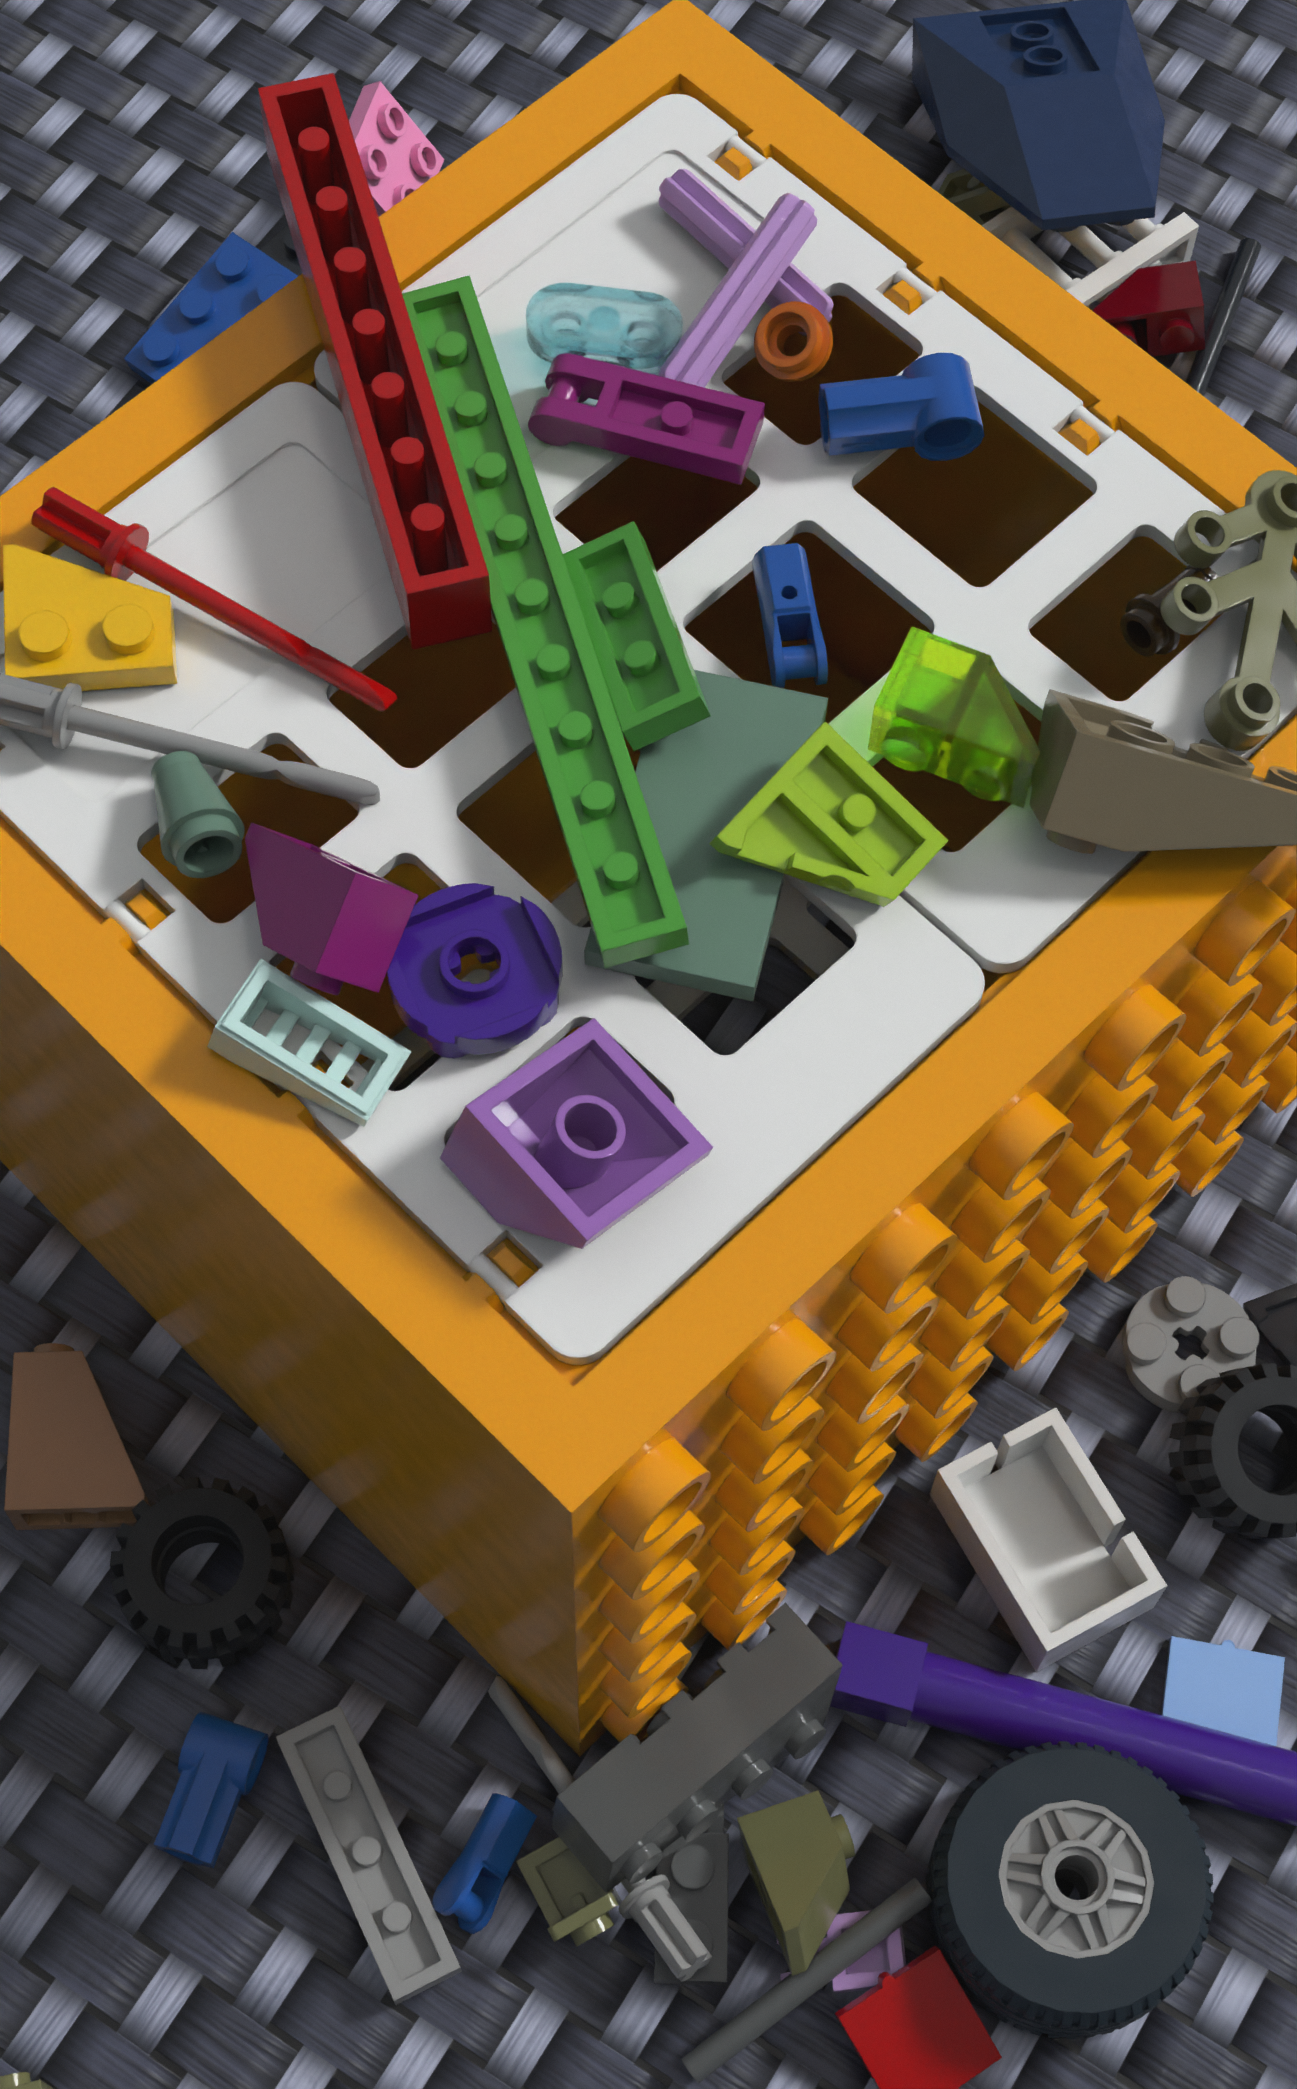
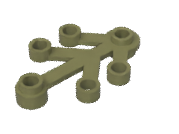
(1248, 704)

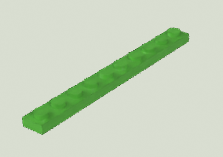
(546, 637)

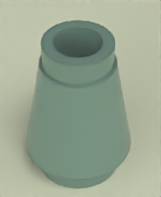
(195, 820)

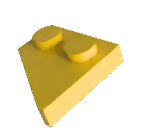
(83, 626)

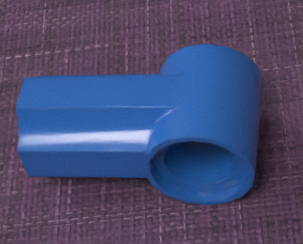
(923, 408)
(216, 1768)

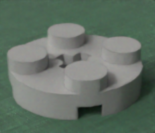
(1185, 1309)

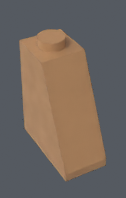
(64, 1447)

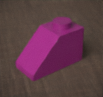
(325, 912)

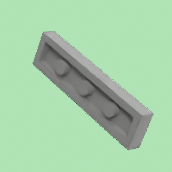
(368, 1855)

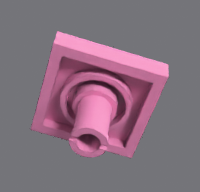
(391, 147)

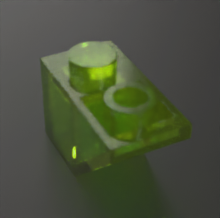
(954, 719)

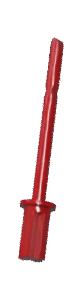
(123, 552)

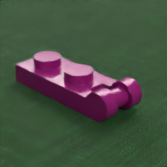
(647, 417)

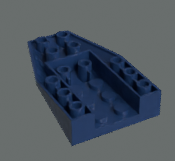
(1046, 108)

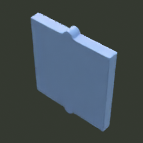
(1224, 1688)

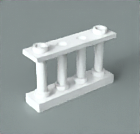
(1156, 247)

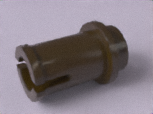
(1143, 623)

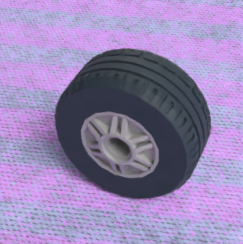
(1122, 1845)

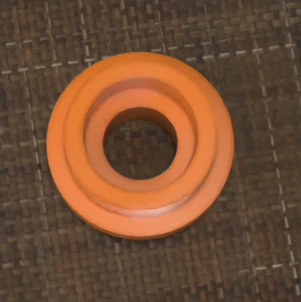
(778, 326)

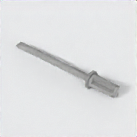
(59, 714)
(647, 1899)

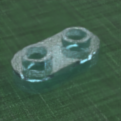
(604, 325)

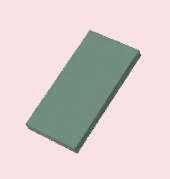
(691, 793)

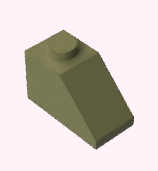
(798, 1870)

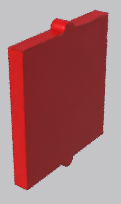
(918, 2028)

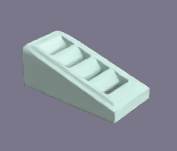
(298, 1004)

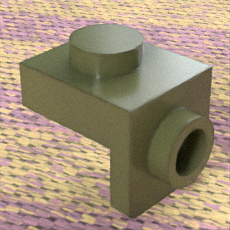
(567, 1893)

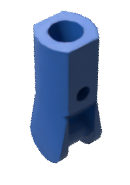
(789, 614)
(480, 1870)

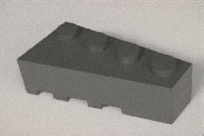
(700, 1753)

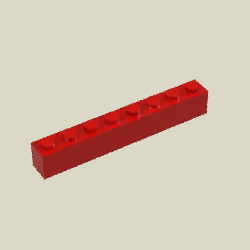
(376, 364)

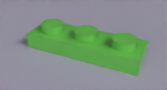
(635, 637)

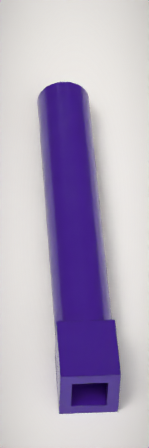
(902, 1682)

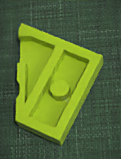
(833, 824)

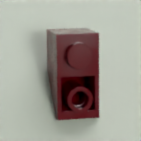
(1159, 309)

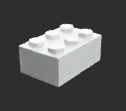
(1042, 1539)

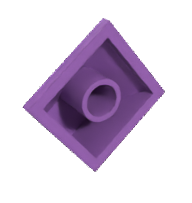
(572, 1141)

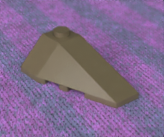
(1130, 789)

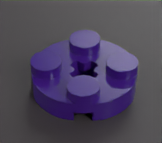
(483, 1016)

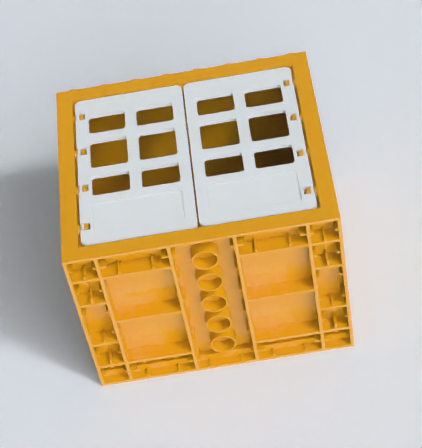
(893, 1154)

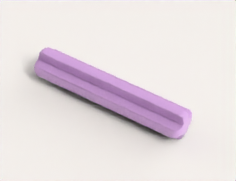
(727, 234)
(741, 292)

